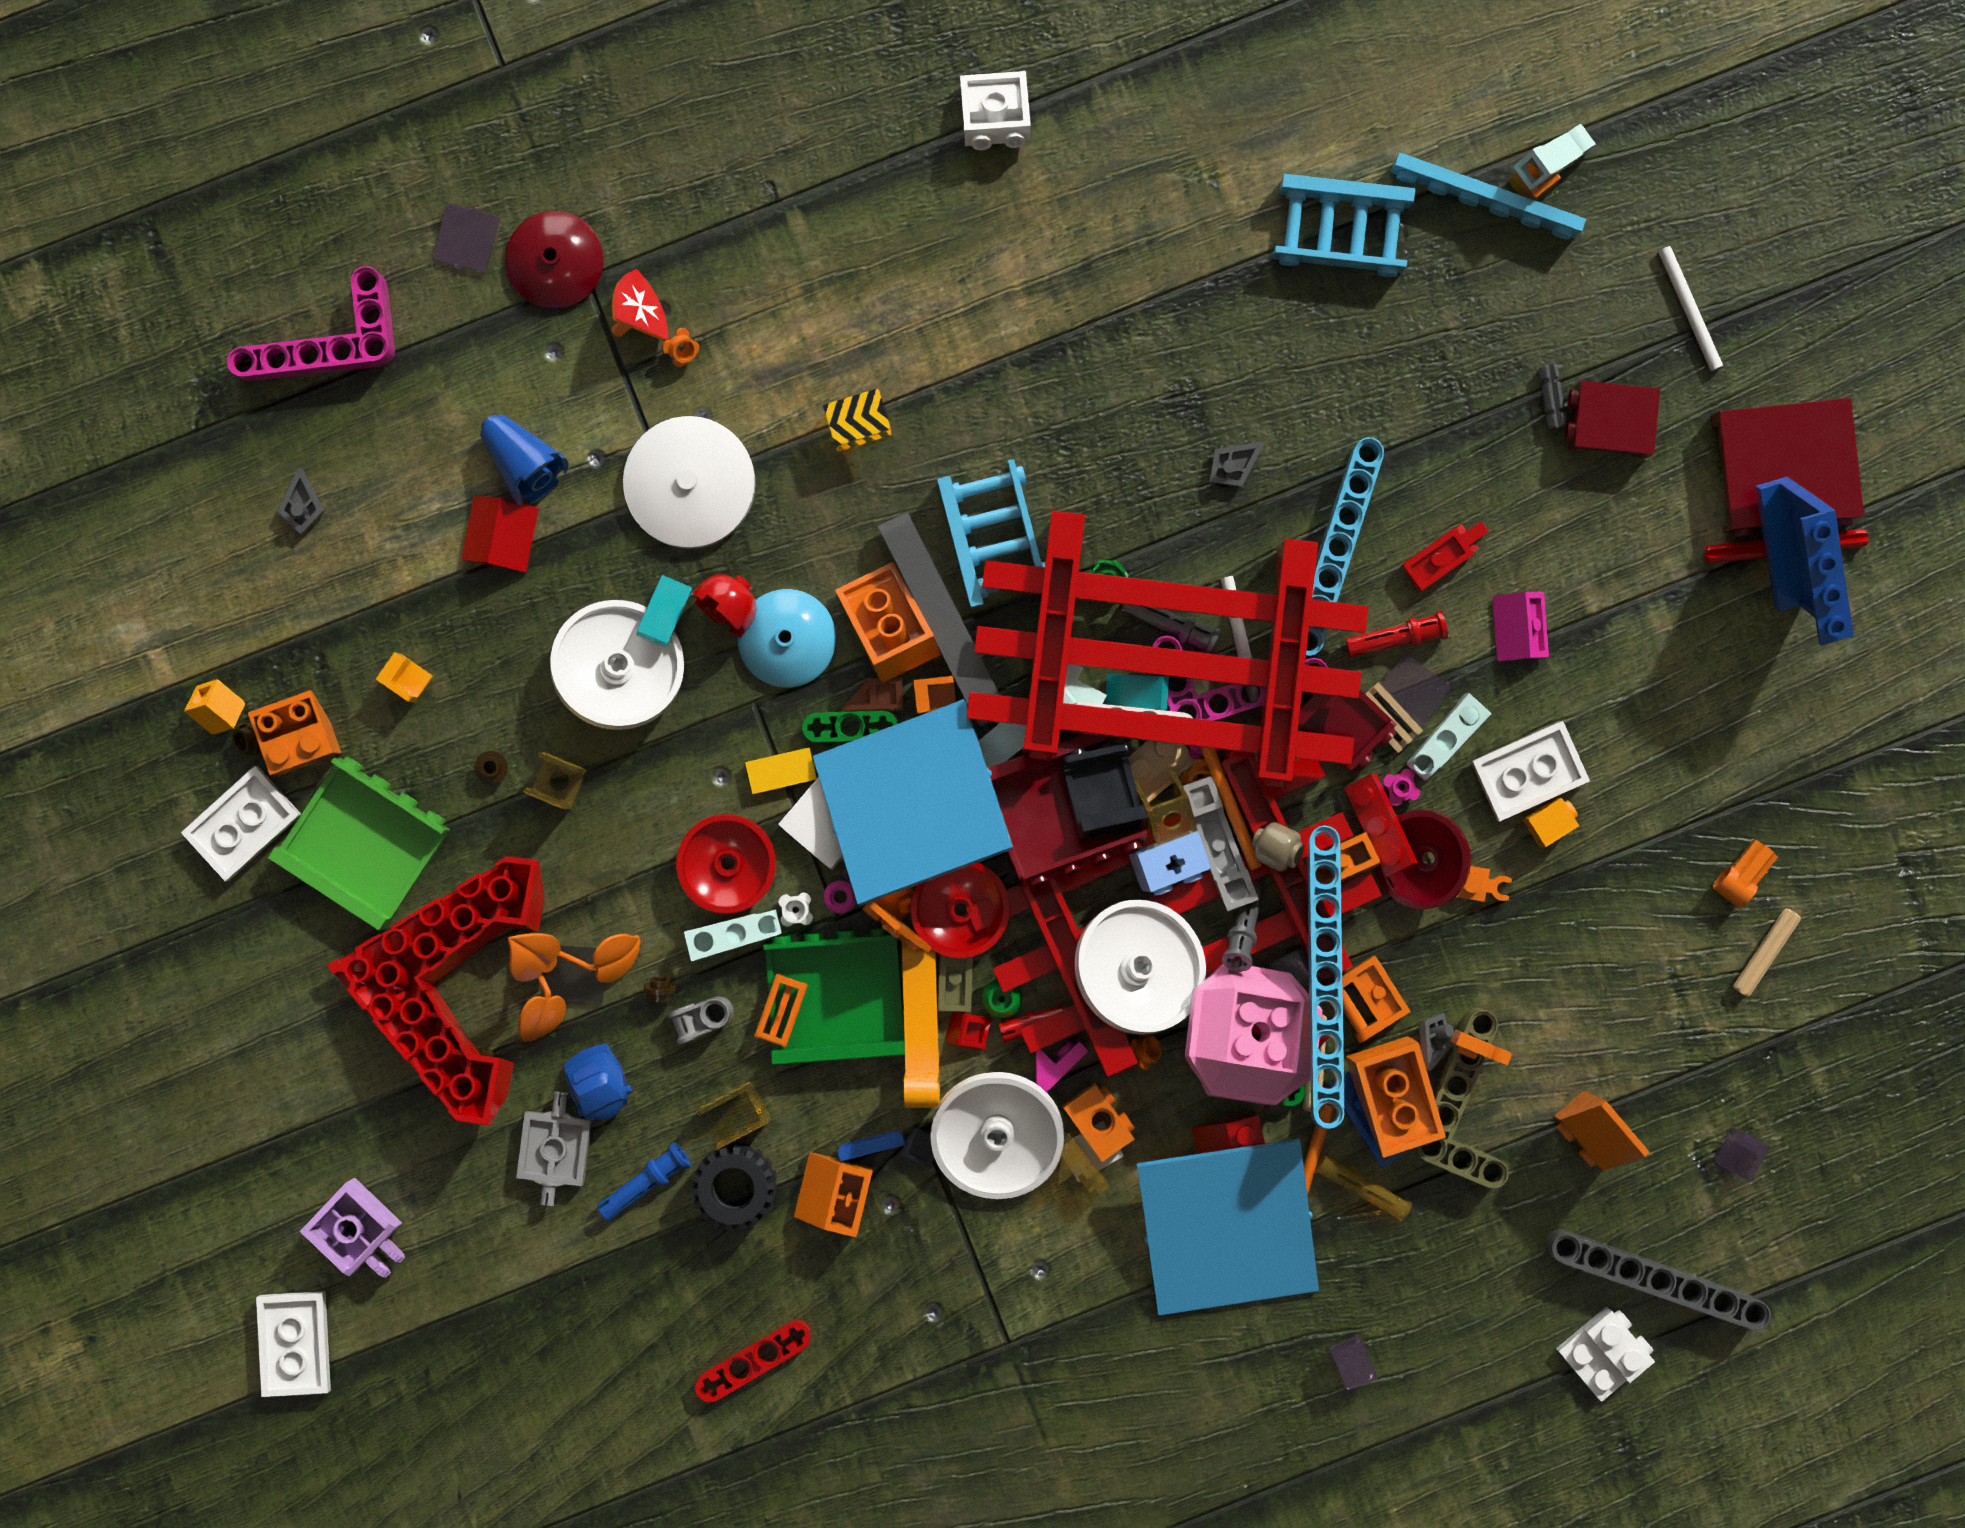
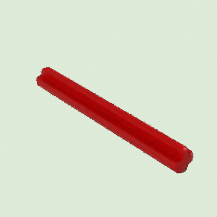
(1756, 548)

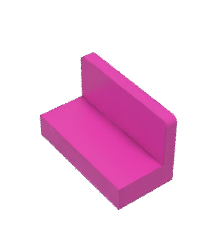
(1520, 626)

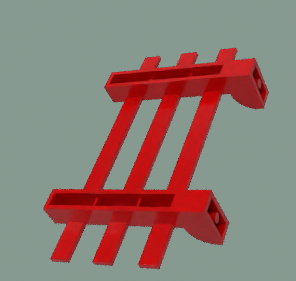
(1282, 675)
(1062, 935)

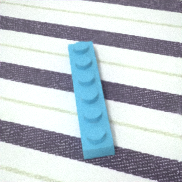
(1477, 192)

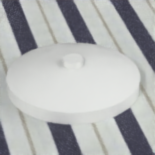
(689, 482)
(609, 671)
(1139, 966)
(997, 1135)

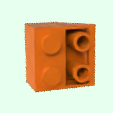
(294, 733)
(833, 1194)

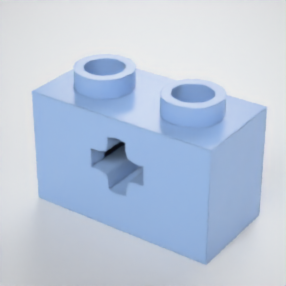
(1152, 860)

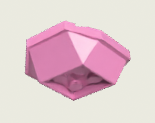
(1222, 1042)

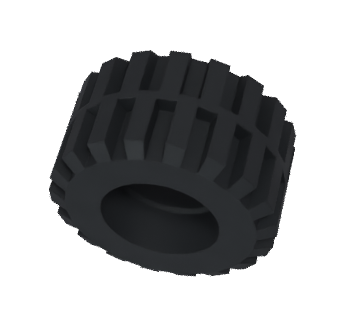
(727, 1214)

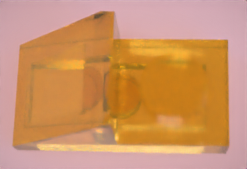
(1074, 1159)

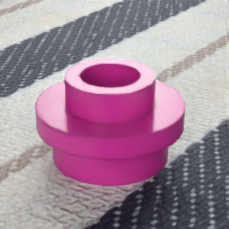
(830, 901)

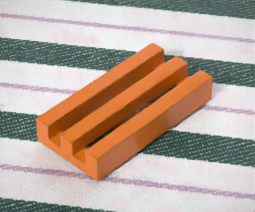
(769, 1004)

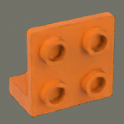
(892, 911)

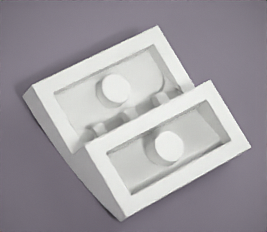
(812, 826)

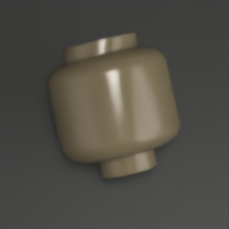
(1278, 846)

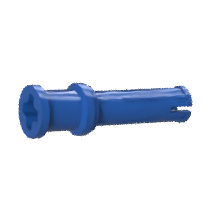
(656, 1173)

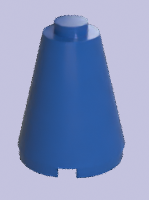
(522, 459)

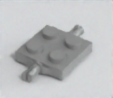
(554, 1148)

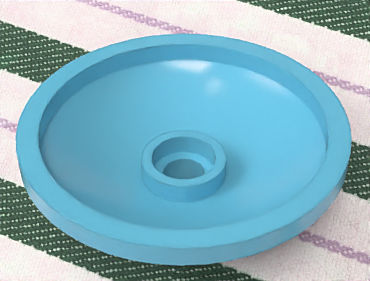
(810, 643)

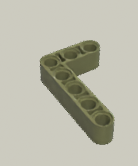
(1456, 1103)

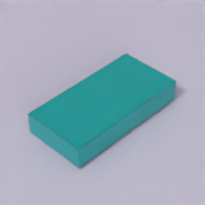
(664, 611)
(1137, 691)

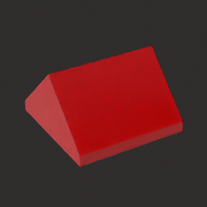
(500, 533)

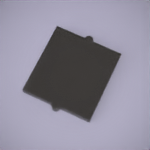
(573, 981)

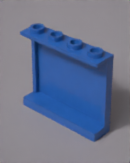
(1805, 556)

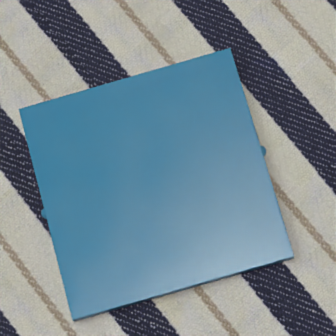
(912, 802)
(1228, 1226)

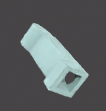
(1554, 156)
(1448, 736)
(731, 934)

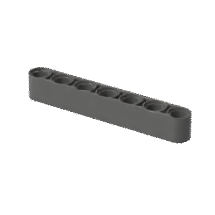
(937, 607)
(1671, 1287)

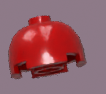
(727, 602)

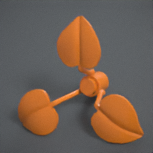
(538, 953)

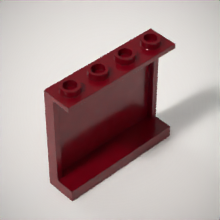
(1798, 441)
(1042, 819)

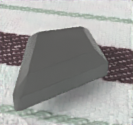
(1234, 463)
(300, 504)
(1434, 1039)

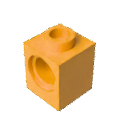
(1551, 821)

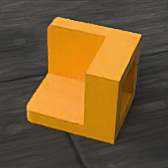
(404, 677)
(214, 707)

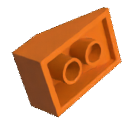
(888, 622)
(1396, 1095)
(1599, 1132)

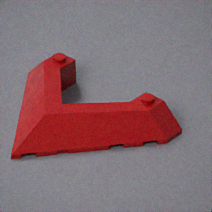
(397, 972)

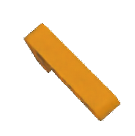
(920, 1028)

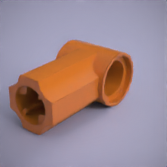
(1740, 881)

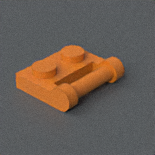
(1377, 993)

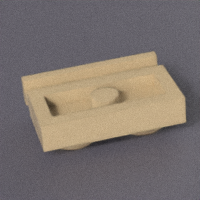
(1151, 765)

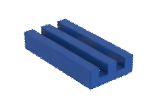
(871, 1145)

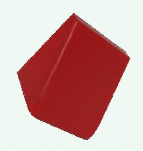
(968, 1030)

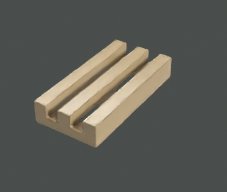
(1407, 738)

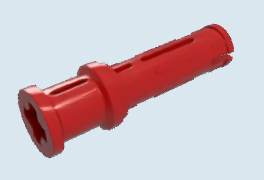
(1412, 632)

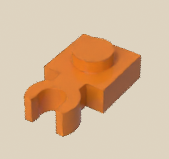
(1479, 884)
(1472, 1046)

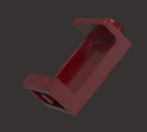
(1613, 418)
(1349, 718)

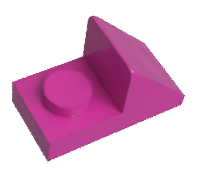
(1050, 1072)

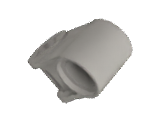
(694, 1019)

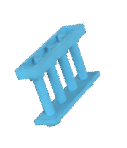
(1329, 194)
(962, 525)

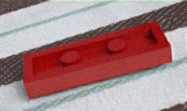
(1381, 824)

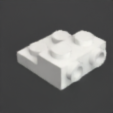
(995, 109)
(1606, 1353)

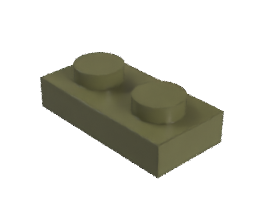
(955, 984)

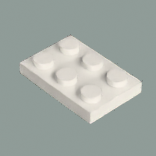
(1530, 771)
(241, 823)
(293, 1344)

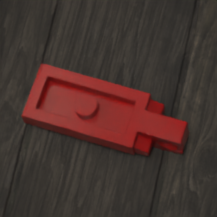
(1443, 555)

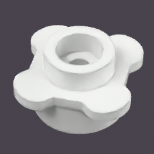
(802, 916)

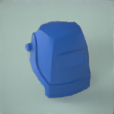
(596, 1083)

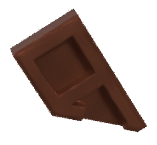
(877, 696)

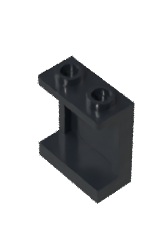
(1102, 791)

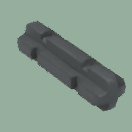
(1552, 396)

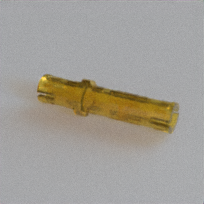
(1329, 1168)

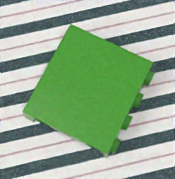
(361, 843)

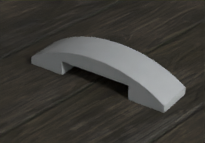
(1219, 844)

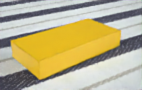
(781, 770)

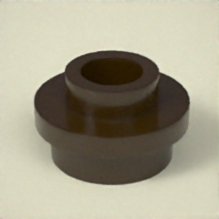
(245, 740)
(501, 767)
(660, 989)

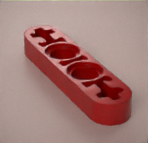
(755, 1363)

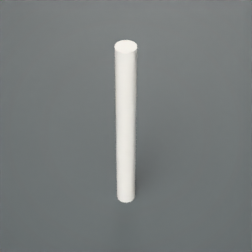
(1690, 308)
(1240, 638)

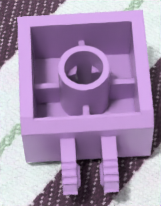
(373, 1225)

